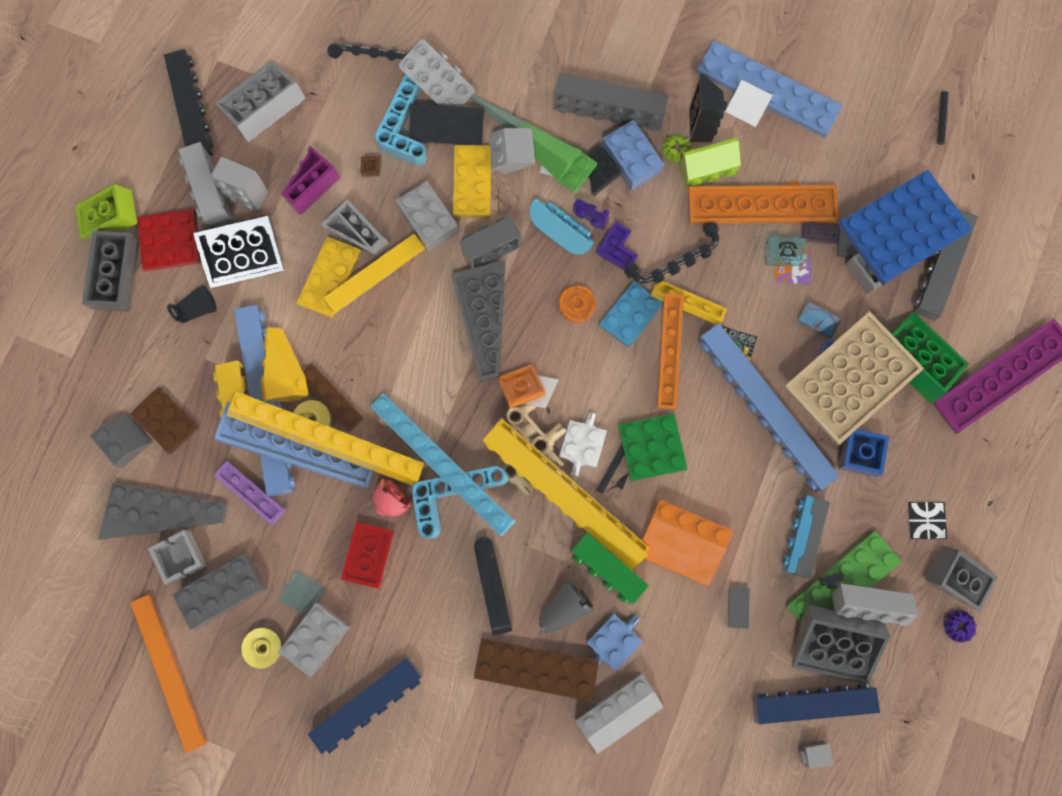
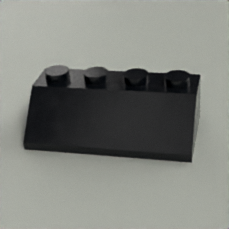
(706, 110)

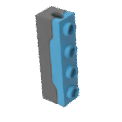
(806, 536)

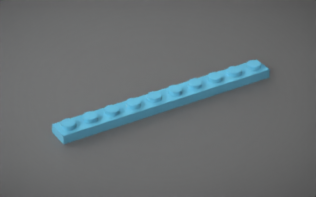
(443, 465)

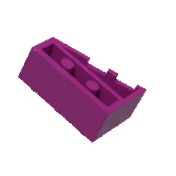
(310, 181)

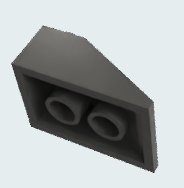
(961, 577)

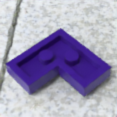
(613, 249)

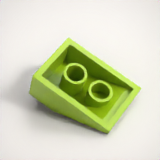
(106, 211)

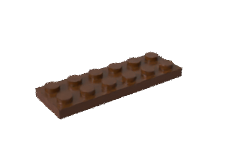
(536, 669)

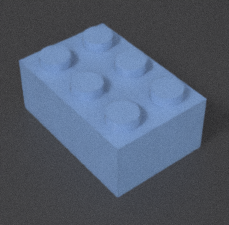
(632, 155)

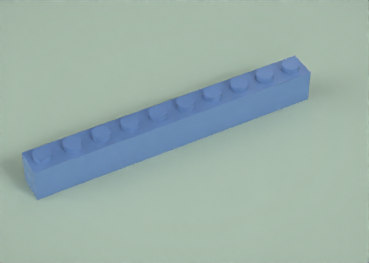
(252, 337)
(768, 408)

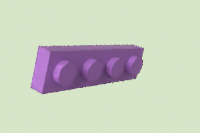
(249, 493)

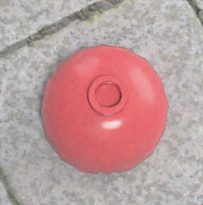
(389, 499)

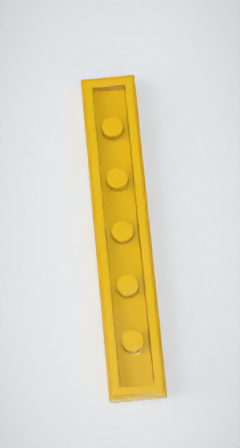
(374, 273)

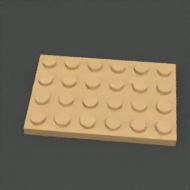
(853, 378)

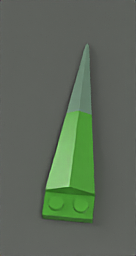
(562, 160)

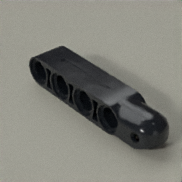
(492, 586)

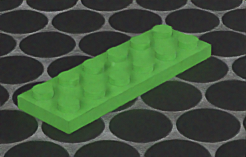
(860, 567)

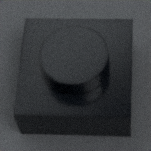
(831, 580)

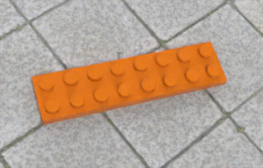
(763, 204)

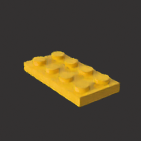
(472, 181)
(331, 269)

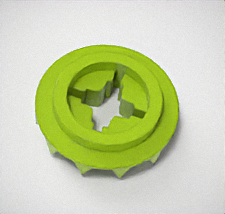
(672, 154)

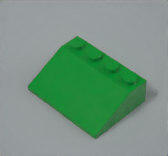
(940, 361)

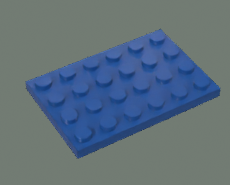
(904, 227)

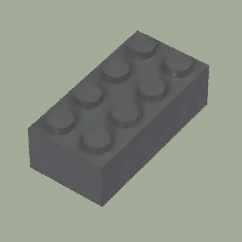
(110, 271)
(219, 591)

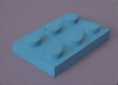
(631, 314)

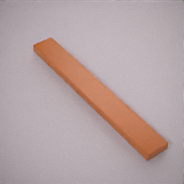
(168, 673)

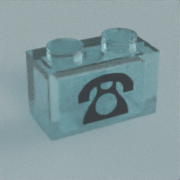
(785, 251)

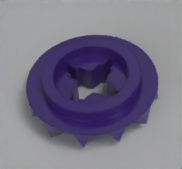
(951, 625)

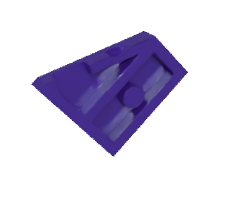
(589, 212)

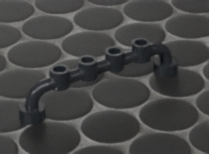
(336, 49)
(673, 266)

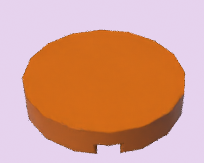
(577, 303)

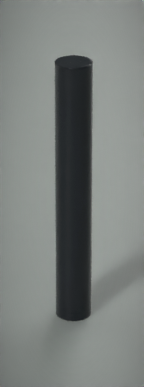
(943, 118)
(611, 470)

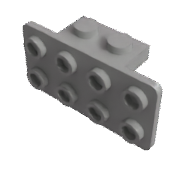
(436, 75)

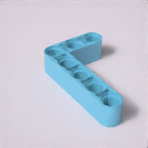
(400, 117)
(433, 493)

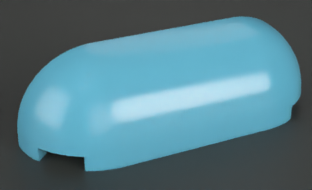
(560, 227)

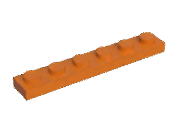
(670, 351)

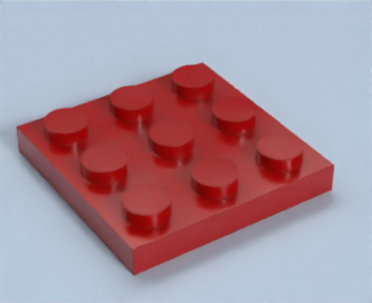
(168, 240)

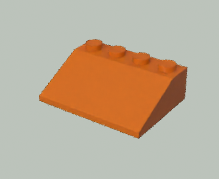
(685, 542)

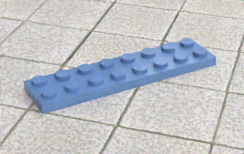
(789, 97)
(282, 449)

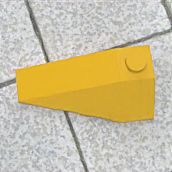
(282, 375)

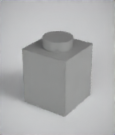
(816, 755)

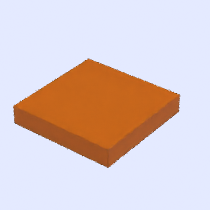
(521, 386)

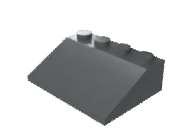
(839, 645)

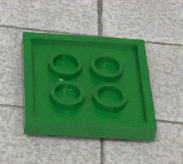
(652, 447)

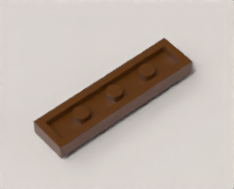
(331, 397)

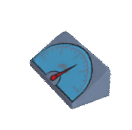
(819, 319)

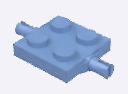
(615, 641)

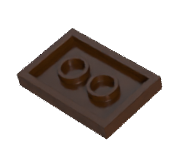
(164, 421)

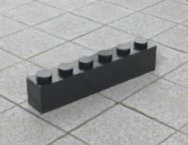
(187, 99)

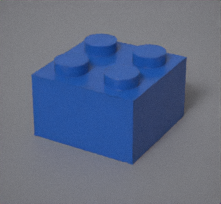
(864, 453)

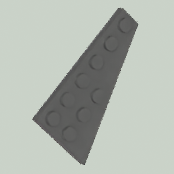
(481, 304)
(146, 511)

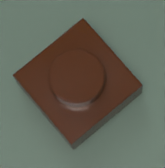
(370, 165)

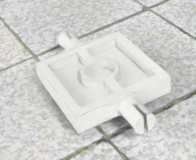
(583, 444)

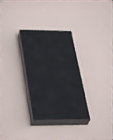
(446, 124)

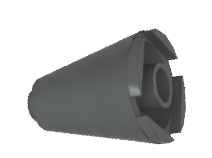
(565, 608)

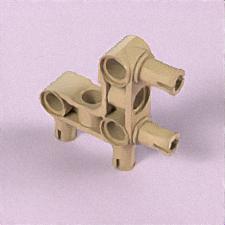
(533, 435)

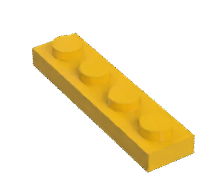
(692, 303)

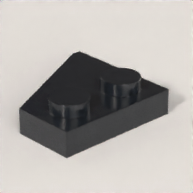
(604, 172)

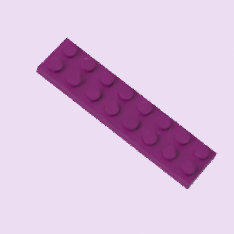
(1002, 377)

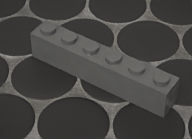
(942, 275)

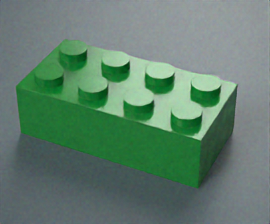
(609, 569)

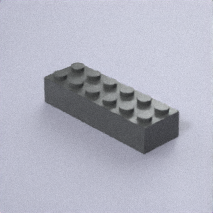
(609, 101)

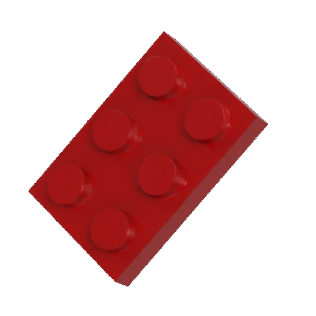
(367, 555)

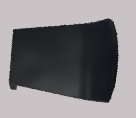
(193, 306)

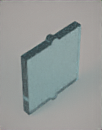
(302, 593)

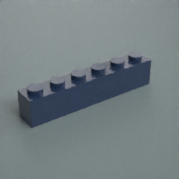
(365, 705)
(815, 705)

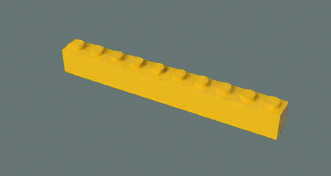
(324, 439)
(566, 494)

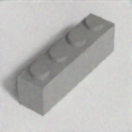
(874, 604)

